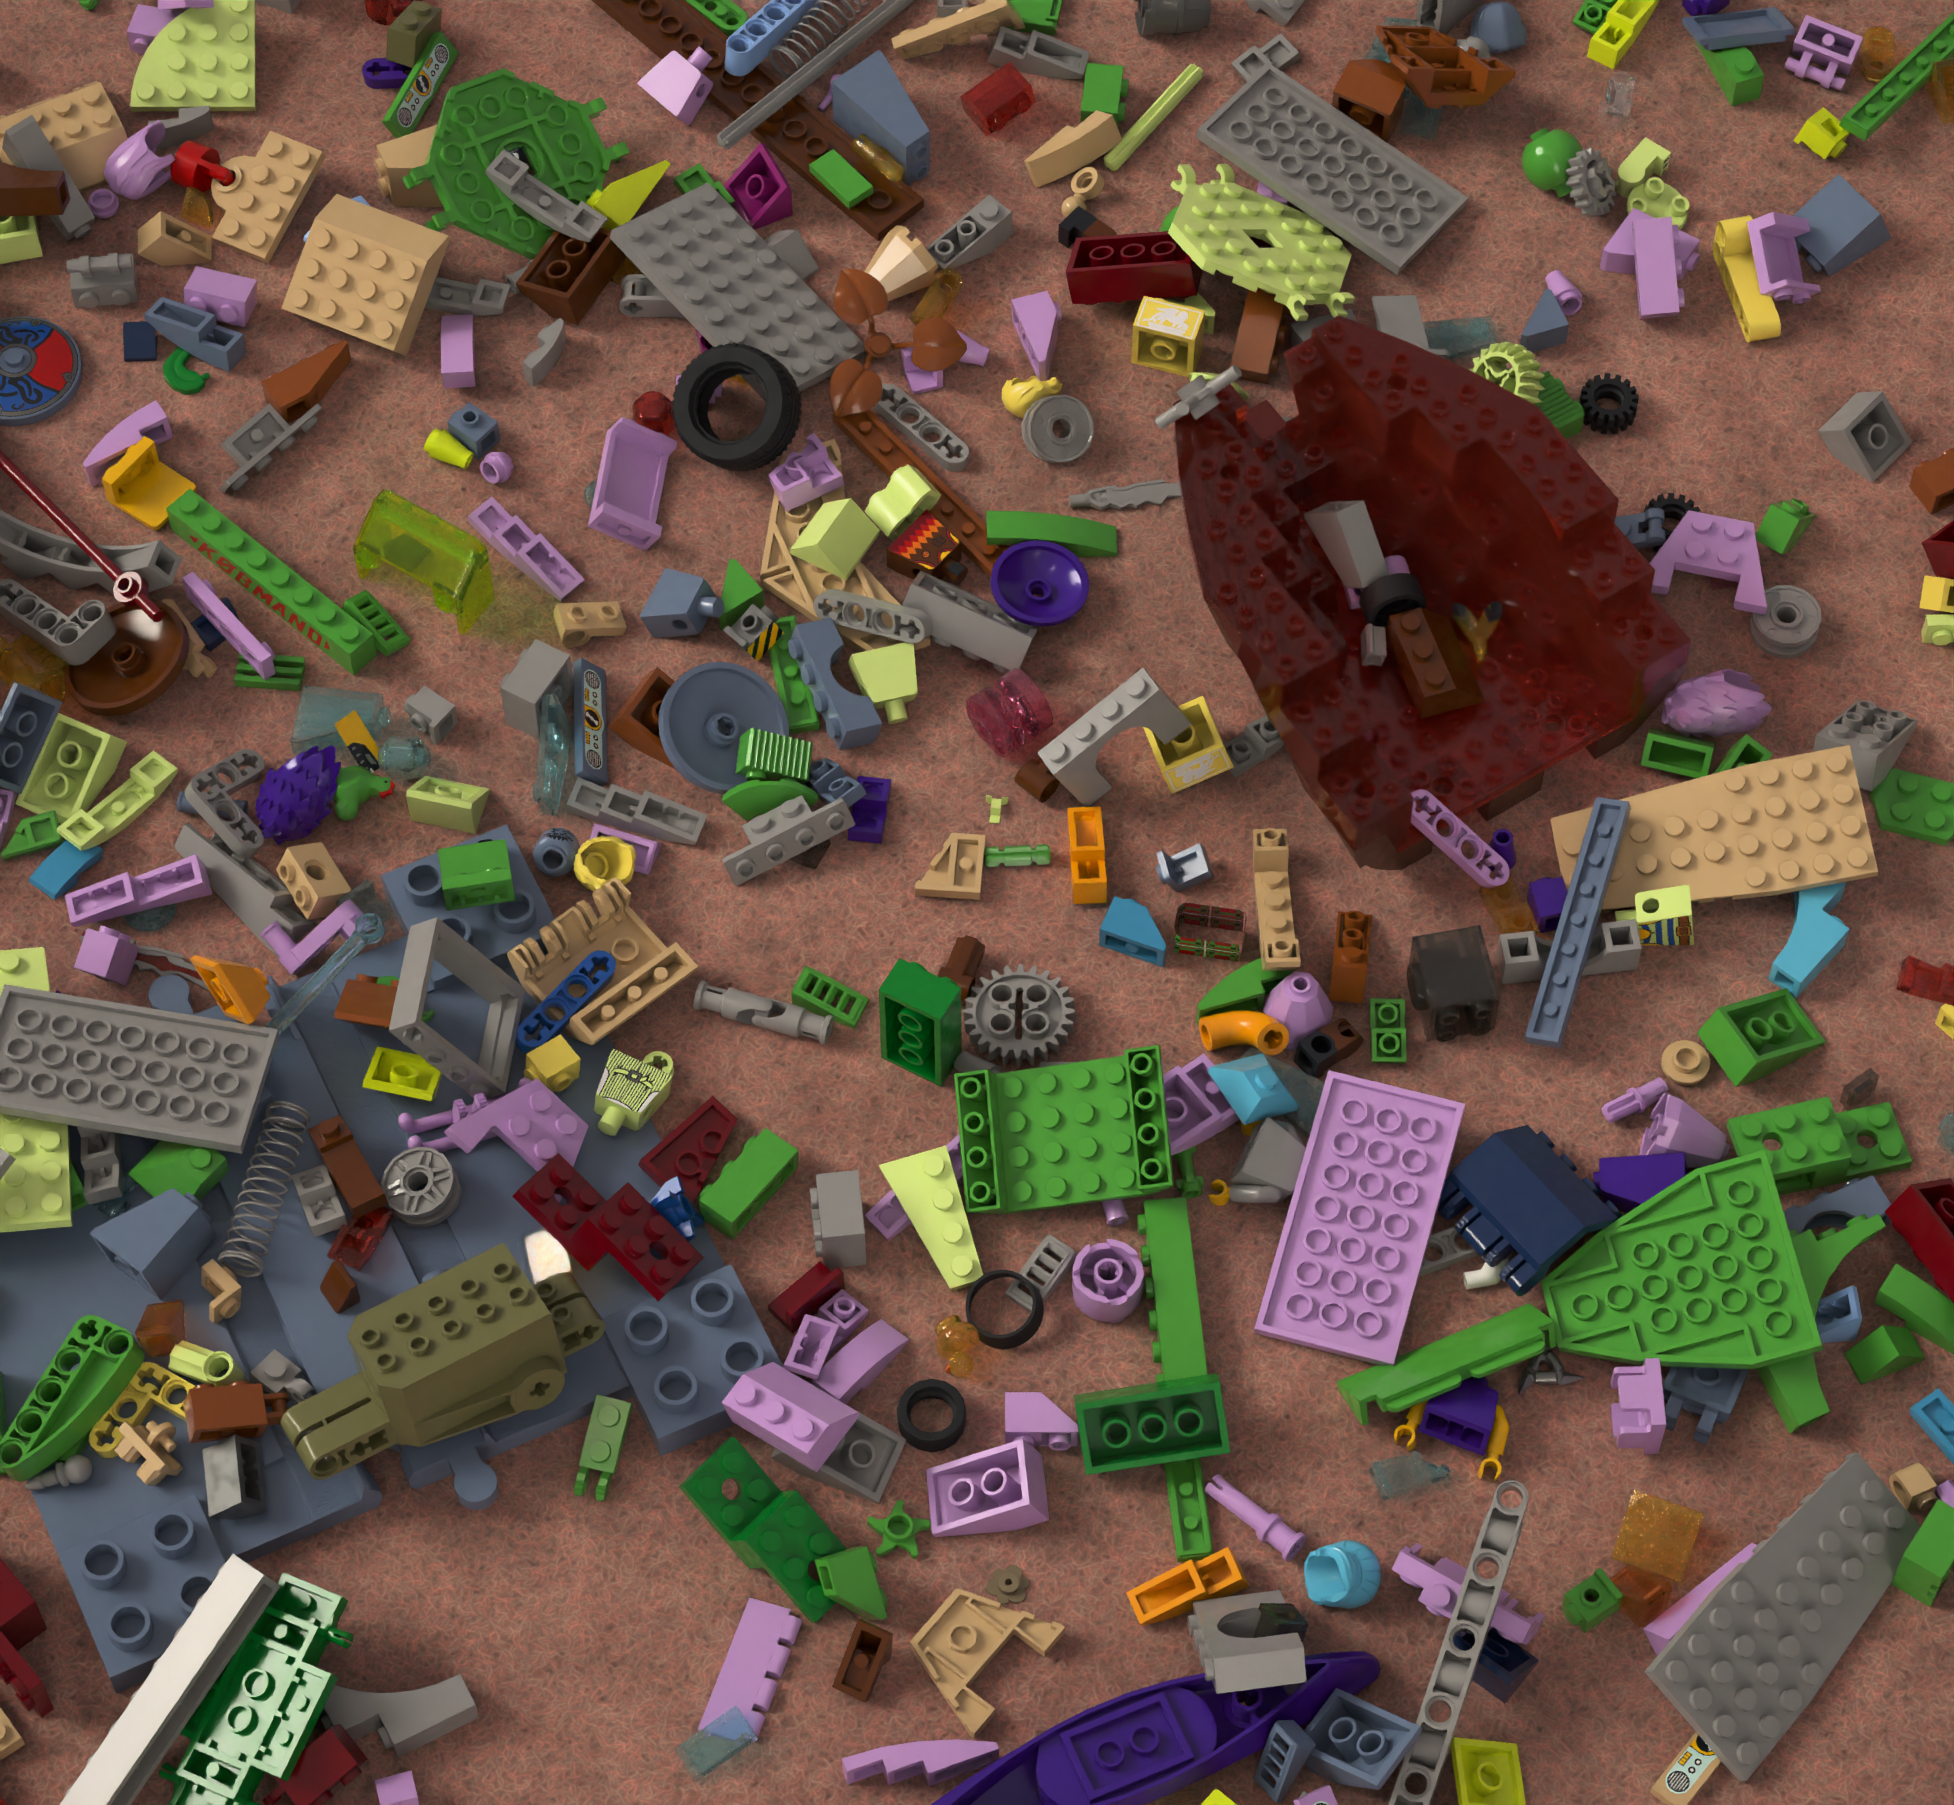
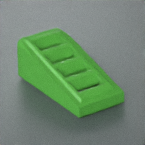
(365, 607)
(821, 983)

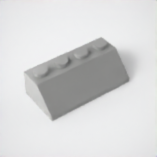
(970, 623)

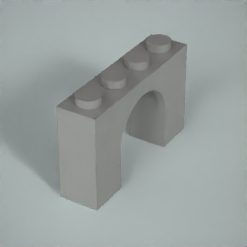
(1133, 704)
(1230, 1654)

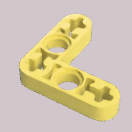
(145, 1397)

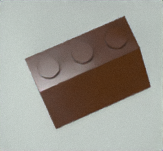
(570, 274)
(1431, 662)

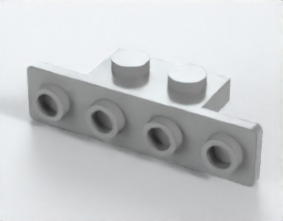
(259, 438)
(785, 834)

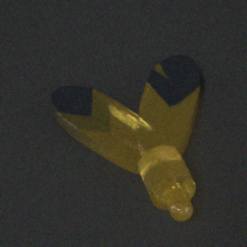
(1477, 631)

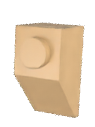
(173, 242)

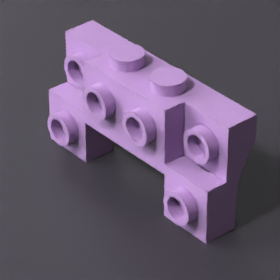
(1442, 1589)

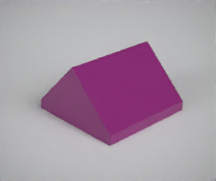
(760, 189)

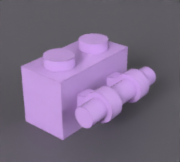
(1825, 46)

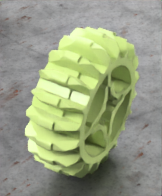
(1521, 379)

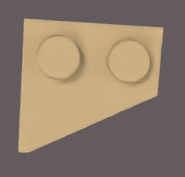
(956, 869)

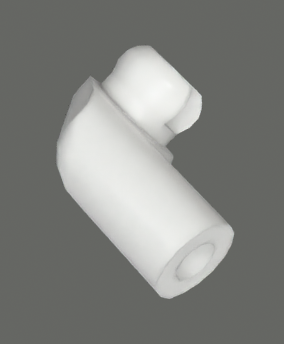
(1485, 1277)

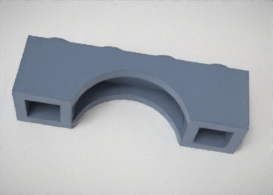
(848, 716)
(1841, 1206)

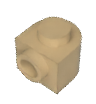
(1914, 1487)

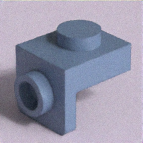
(1184, 868)

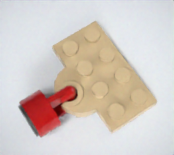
(254, 192)

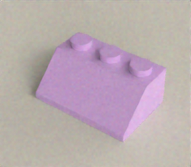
(789, 1414)

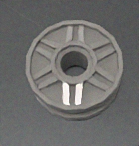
(1076, 423)
(1791, 638)
(433, 1202)

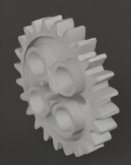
(987, 1015)

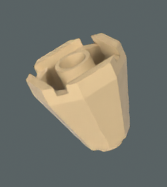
(902, 264)

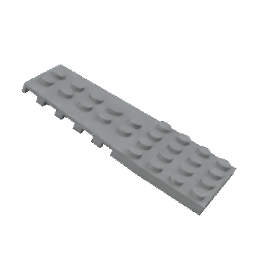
(1785, 1617)

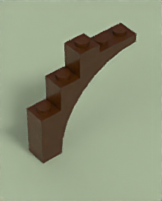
(32, 191)

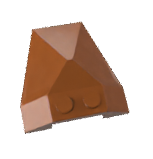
(1439, 69)

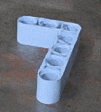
(755, 38)

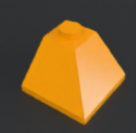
(234, 986)

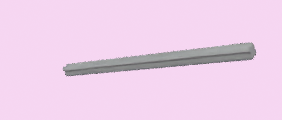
(810, 72)

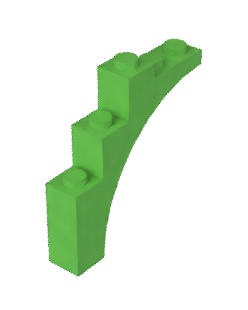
(1795, 1382)

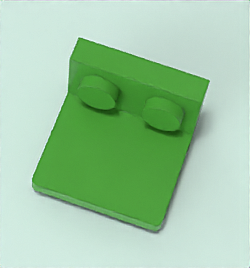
(476, 874)

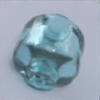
(403, 757)

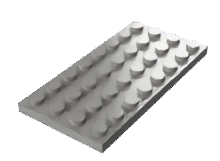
(1332, 168)
(736, 286)
(131, 1068)

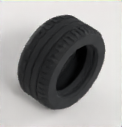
(697, 388)

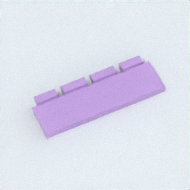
(750, 1659)

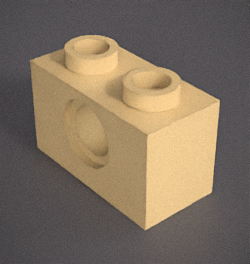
(312, 879)

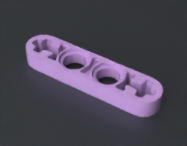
(1457, 835)

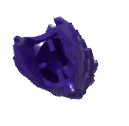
(298, 795)

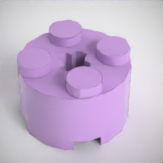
(1107, 1281)

